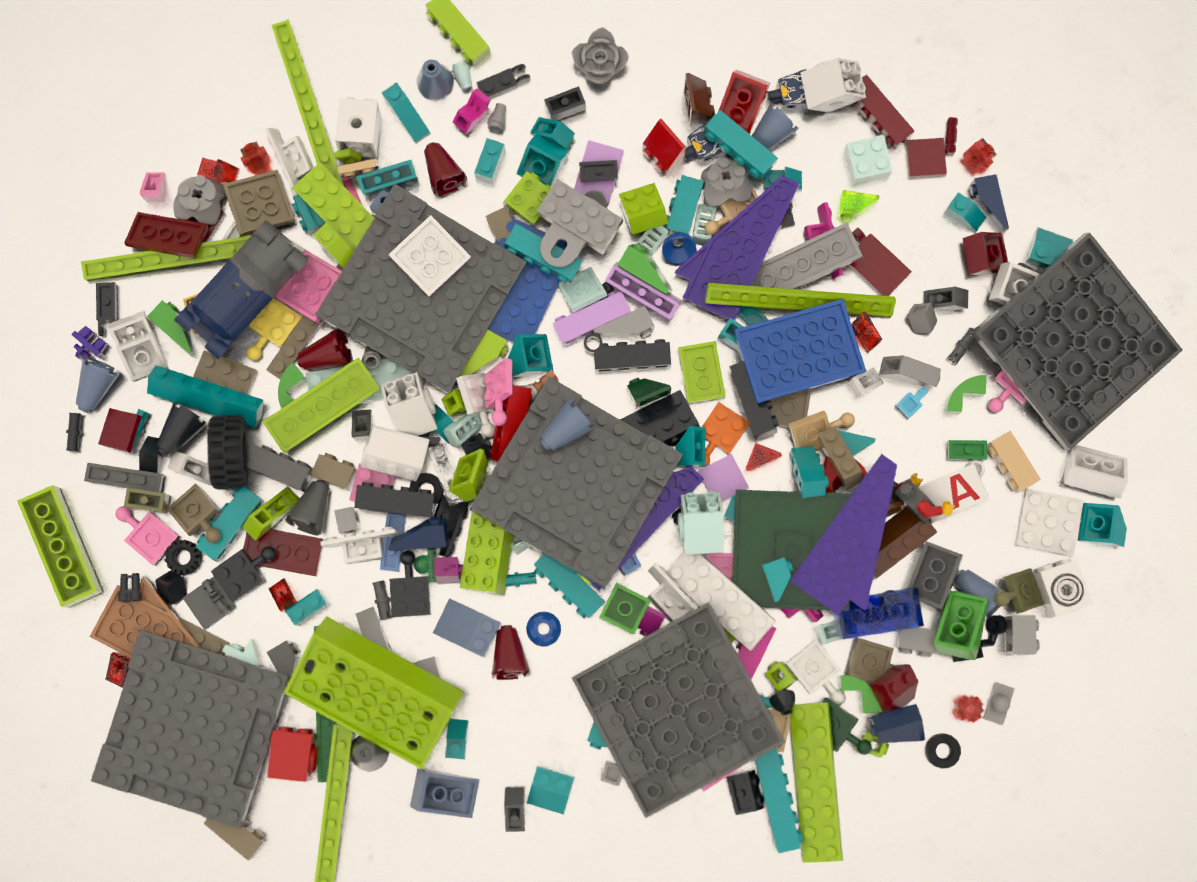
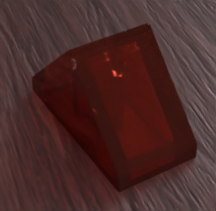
(761, 456)
(283, 595)
(117, 669)

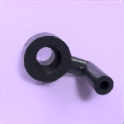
(994, 629)

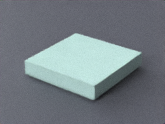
(582, 290)

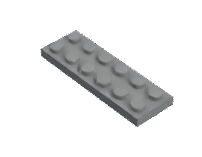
(810, 260)

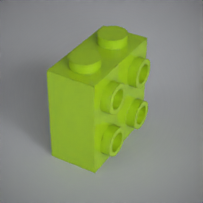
(527, 197)

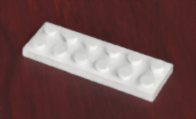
(732, 606)

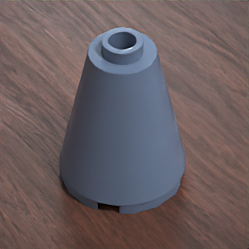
(434, 80)
(773, 127)
(93, 383)
(566, 426)
(973, 584)

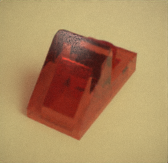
(218, 170)
(866, 332)

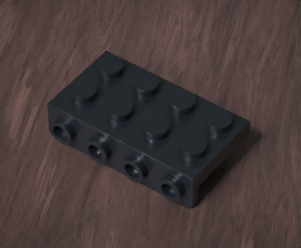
(664, 419)

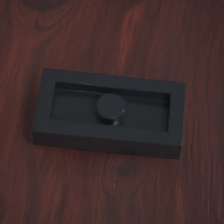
(598, 171)

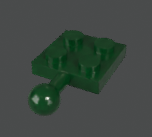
(841, 725)

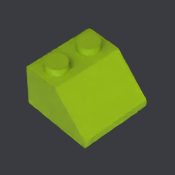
(469, 475)

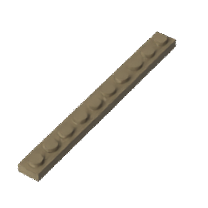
(294, 343)

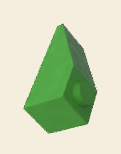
(163, 316)

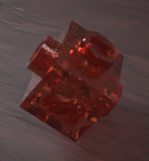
(980, 155)
(254, 156)
(962, 708)

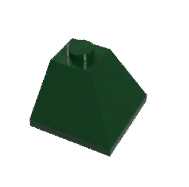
(646, 391)

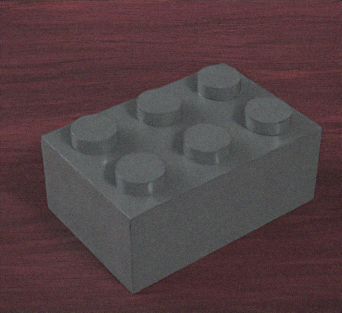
(280, 468)
(935, 574)

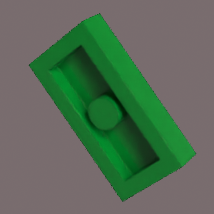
(967, 449)

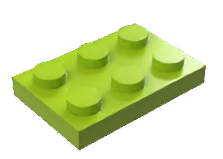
(701, 372)

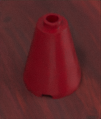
(443, 171)
(326, 352)
(509, 655)

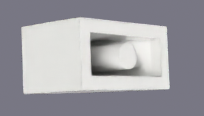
(189, 467)

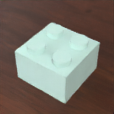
(868, 159)

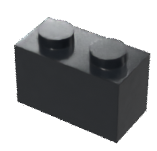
(565, 104)

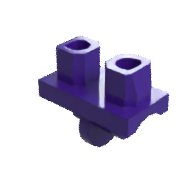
(96, 348)

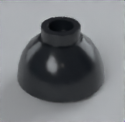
(783, 701)

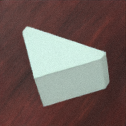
(829, 632)

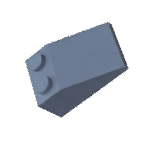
(467, 628)
(444, 793)

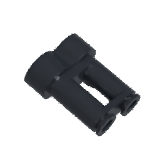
(129, 595)

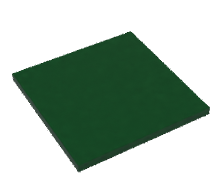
(776, 527)

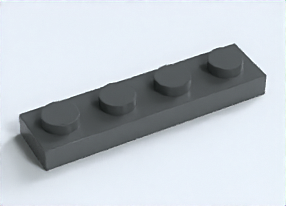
(123, 477)

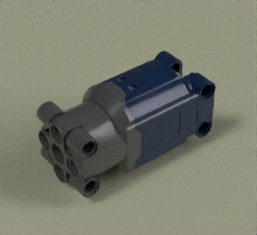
(242, 288)

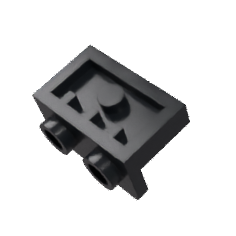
(745, 792)

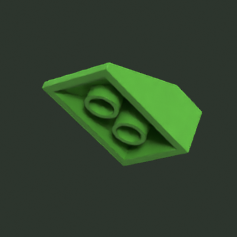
(642, 265)
(961, 625)

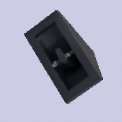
(149, 458)

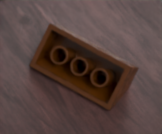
(900, 537)

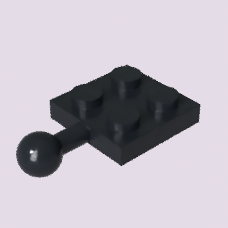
(239, 573)
(410, 594)

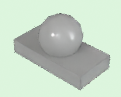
(999, 703)

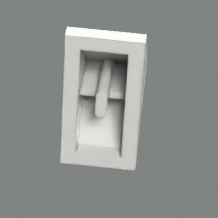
(865, 382)

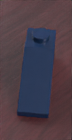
(989, 198)
(427, 534)

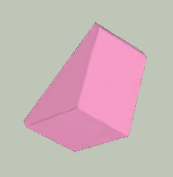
(153, 187)

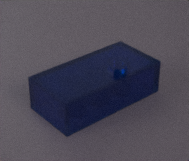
(883, 614)

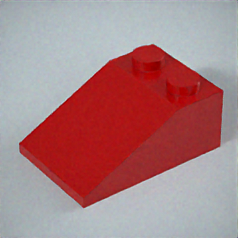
(744, 98)
(664, 148)

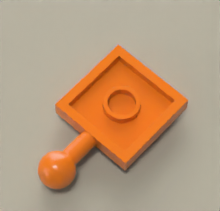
(723, 430)

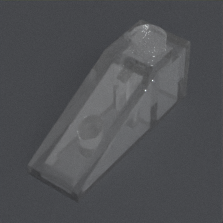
(445, 470)

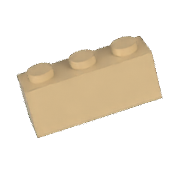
(1013, 462)

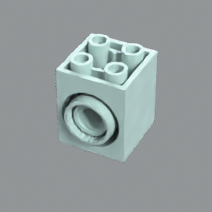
(701, 523)

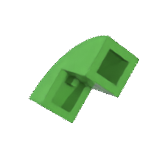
(290, 380)
(970, 387)
(868, 701)

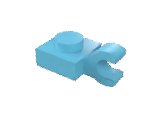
(911, 403)

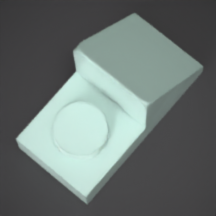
(249, 655)

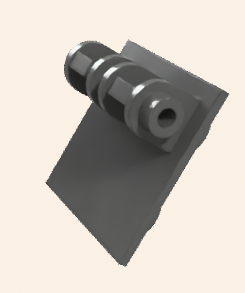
(208, 602)

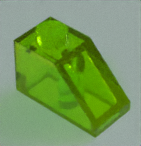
(854, 204)

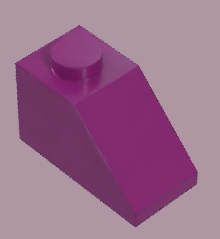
(651, 621)

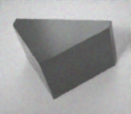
(361, 424)

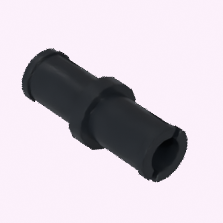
(73, 432)

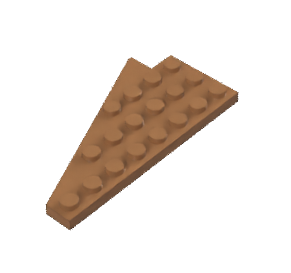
(122, 621)

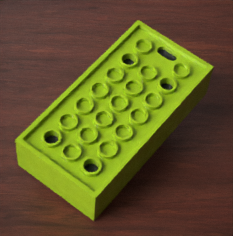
(373, 692)

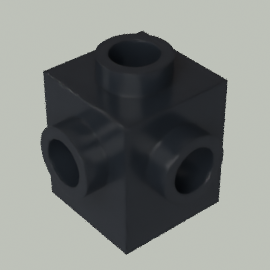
(475, 443)

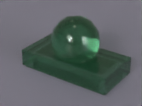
(426, 564)

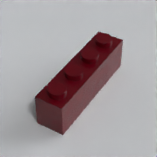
(884, 115)

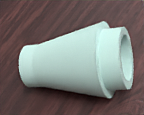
(462, 74)

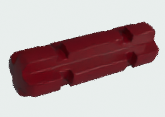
(951, 135)

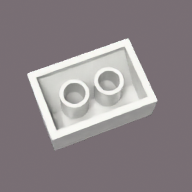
(394, 453)
(1096, 471)

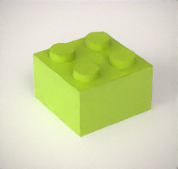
(643, 208)

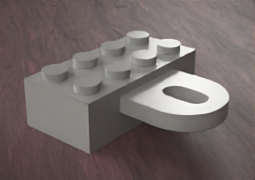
(577, 222)

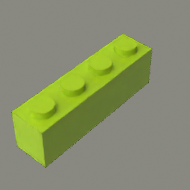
(458, 29)

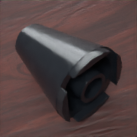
(178, 429)

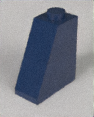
(899, 725)

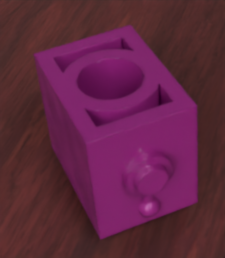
(448, 570)

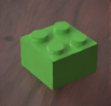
(625, 608)

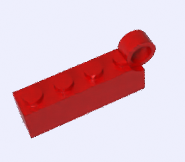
(515, 408)

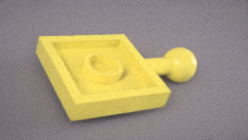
(273, 325)

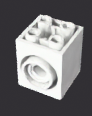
(833, 84)
(358, 126)
(409, 405)
(1065, 575)

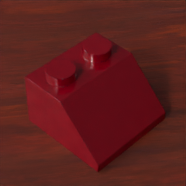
(984, 252)
(895, 687)

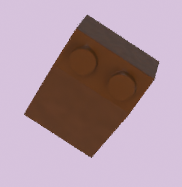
(697, 100)

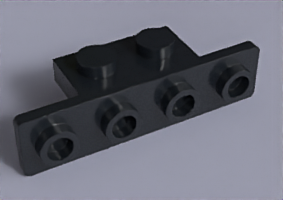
(453, 518)

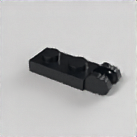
(502, 81)
(105, 304)

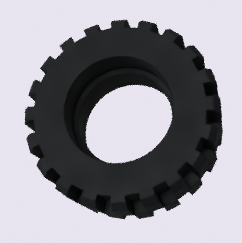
(227, 452)

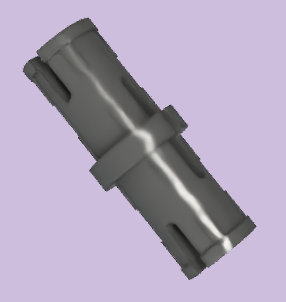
(962, 347)
(382, 600)

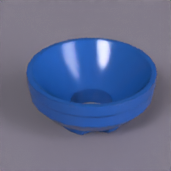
(678, 254)
(546, 639)

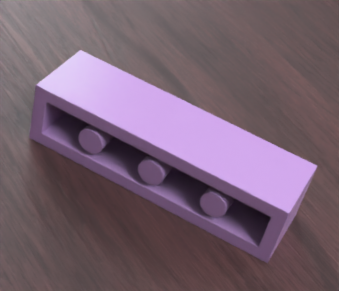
(643, 292)
(585, 320)

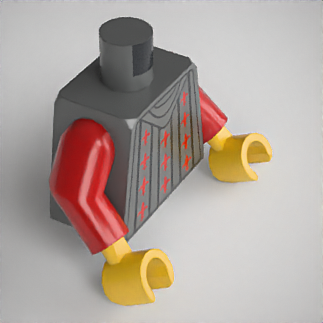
(918, 501)

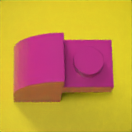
(472, 112)

